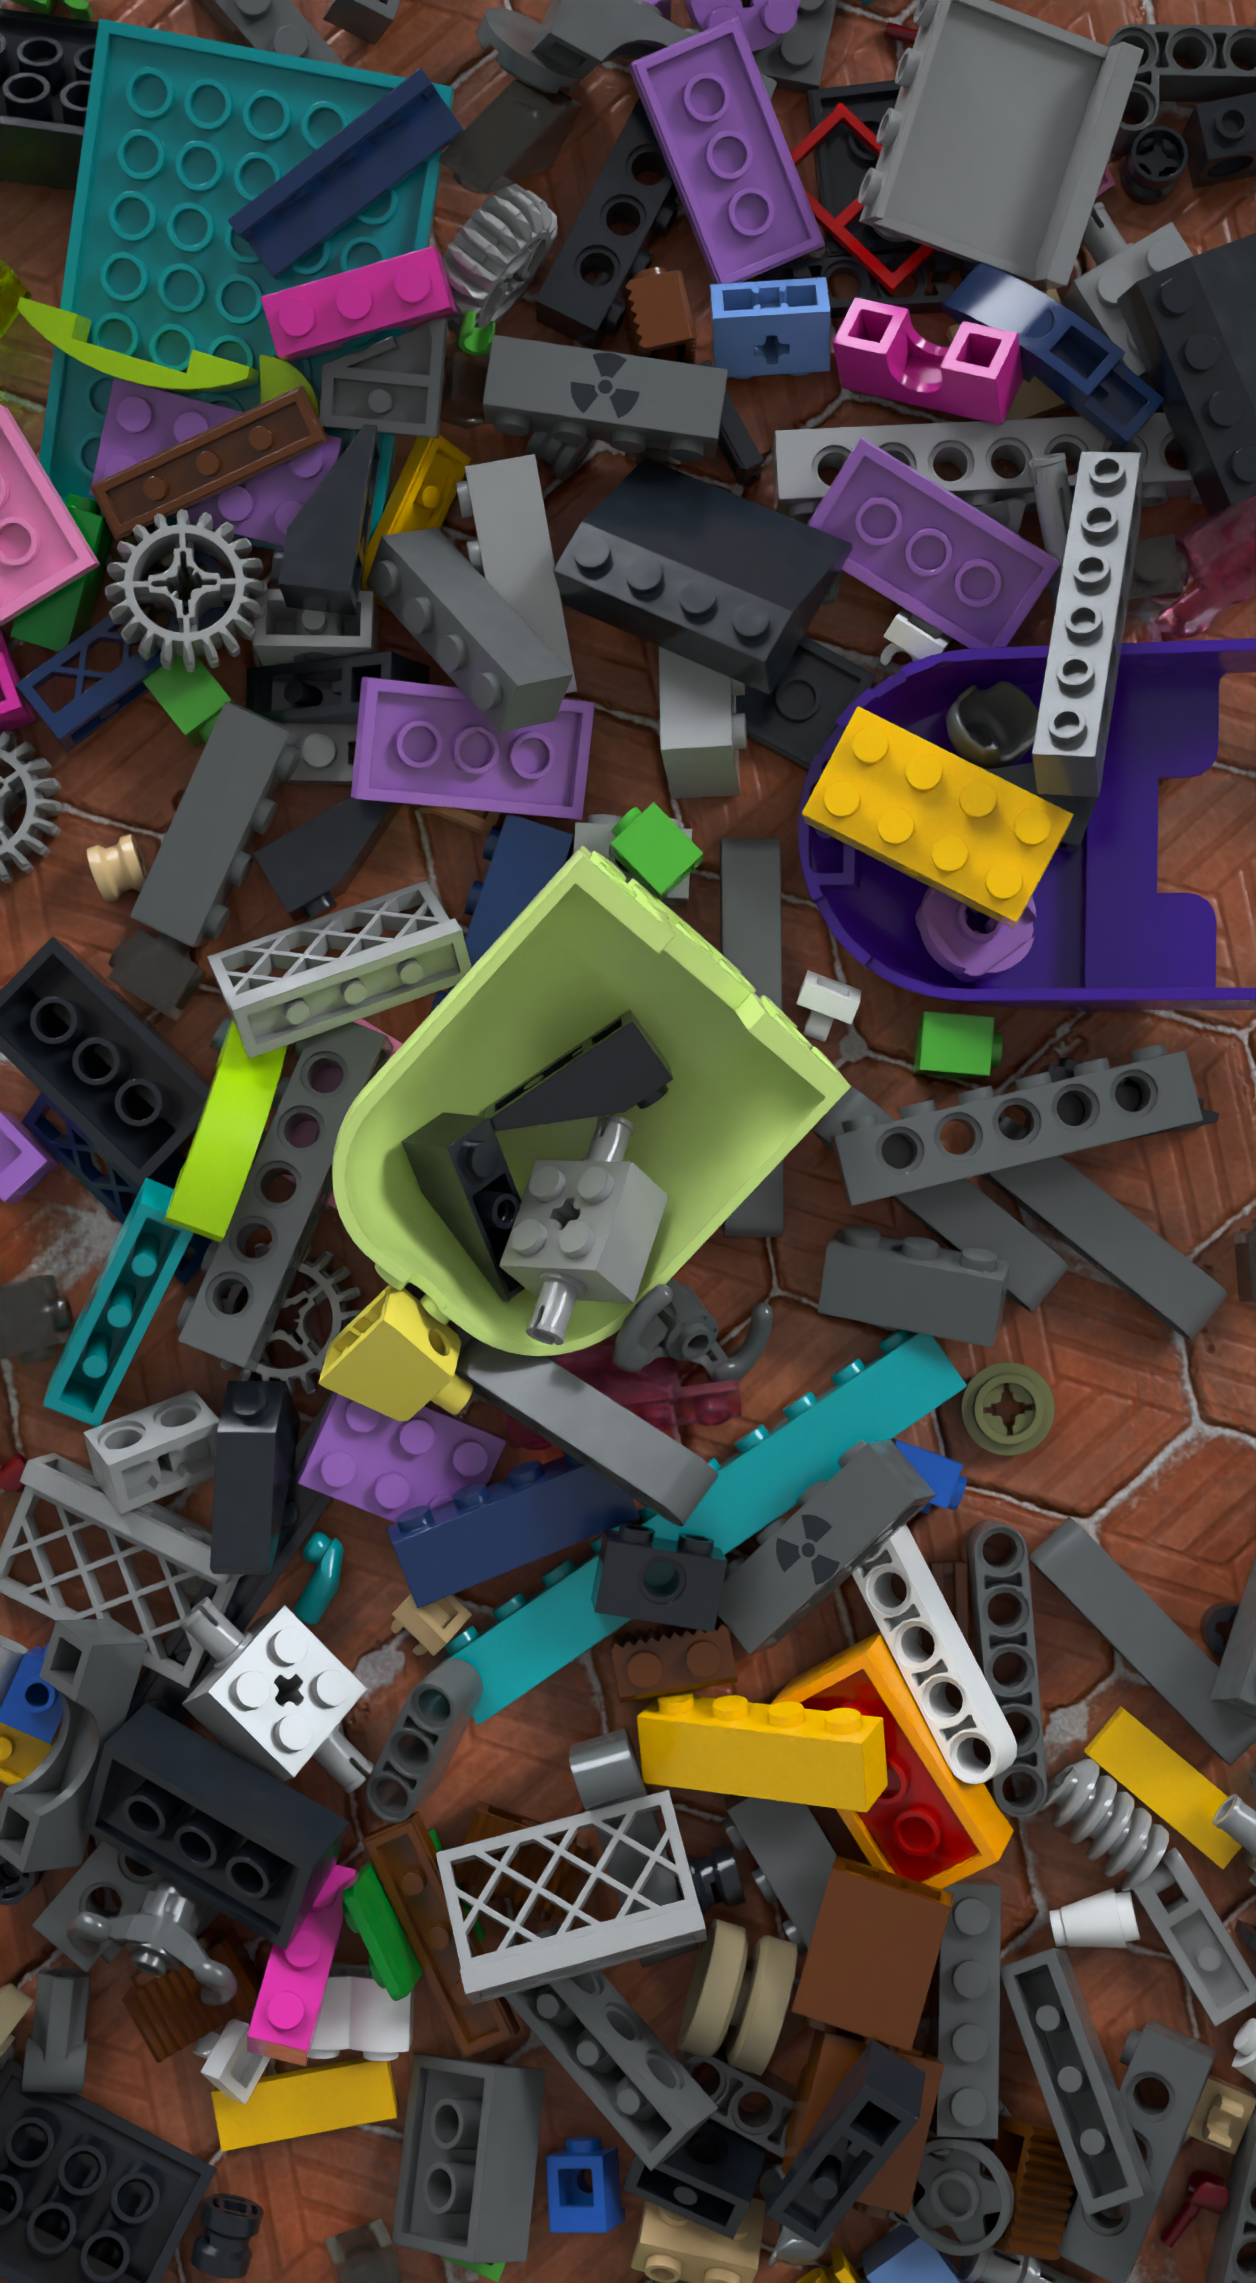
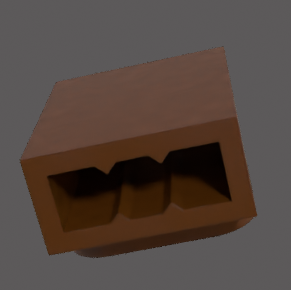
(872, 1954)
(827, 2065)

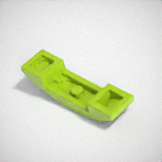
(71, 332)
(225, 1139)

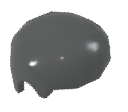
(992, 725)

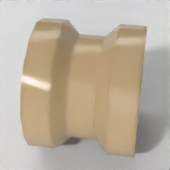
(118, 868)

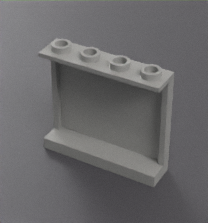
(998, 138)

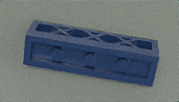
(347, 174)
(114, 689)
(112, 1189)

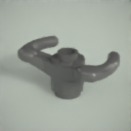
(679, 1326)
(159, 1940)

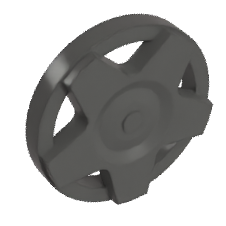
(961, 2196)

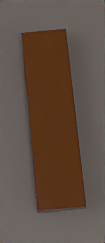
(210, 462)
(412, 1881)

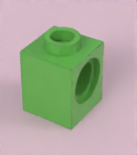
(189, 698)
(654, 850)
(956, 1045)

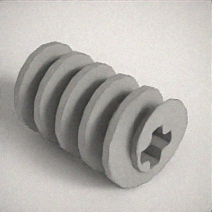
(1108, 1820)

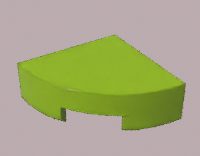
(280, 377)

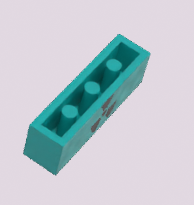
(118, 1308)

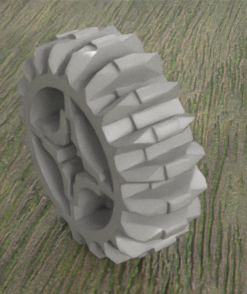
(498, 254)
(164, 589)
(27, 778)
(304, 1339)

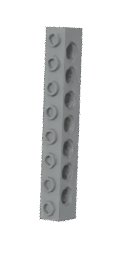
(972, 448)

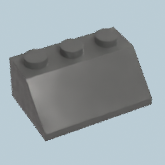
(469, 2158)

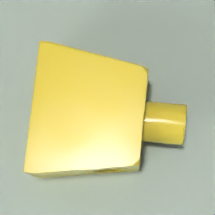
(396, 1359)

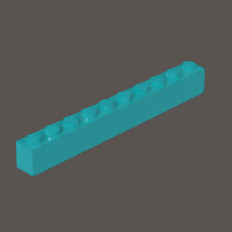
(751, 1491)

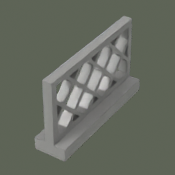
(332, 991)
(148, 1527)
(584, 1948)

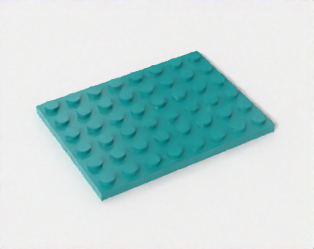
(168, 154)

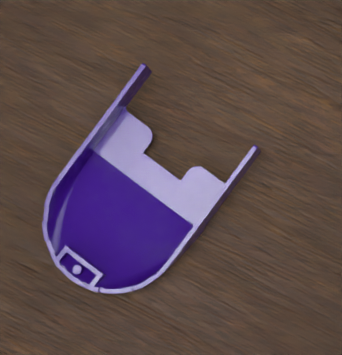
(1098, 921)

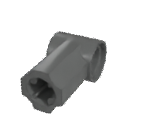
(57, 2045)

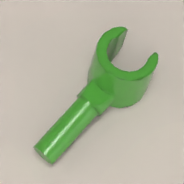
(472, 339)

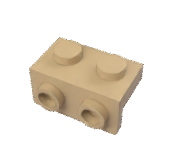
(682, 2250)

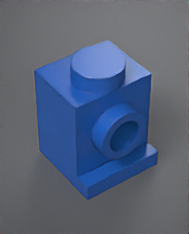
(939, 1473)
(571, 2201)

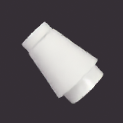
(1096, 1921)

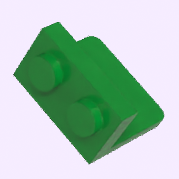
(371, 1915)

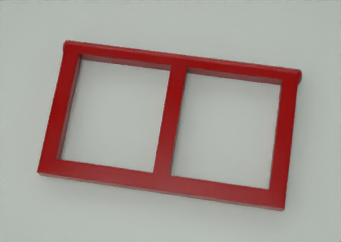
(837, 226)

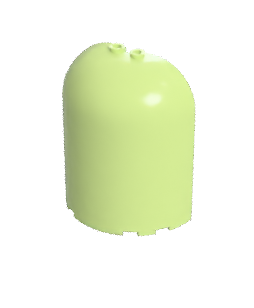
(551, 980)

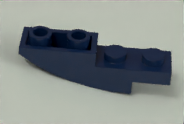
(1059, 351)

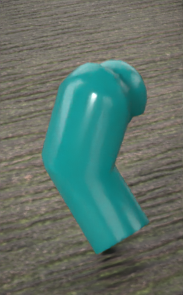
(325, 1580)

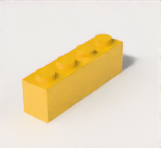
(764, 1750)

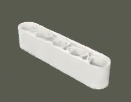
(950, 1661)

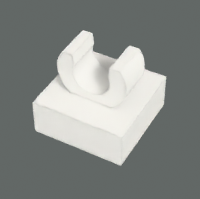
(914, 637)
(827, 1001)
(229, 2063)

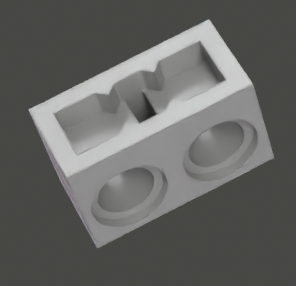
(154, 1451)

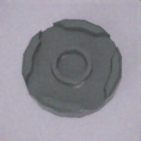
(514, 38)

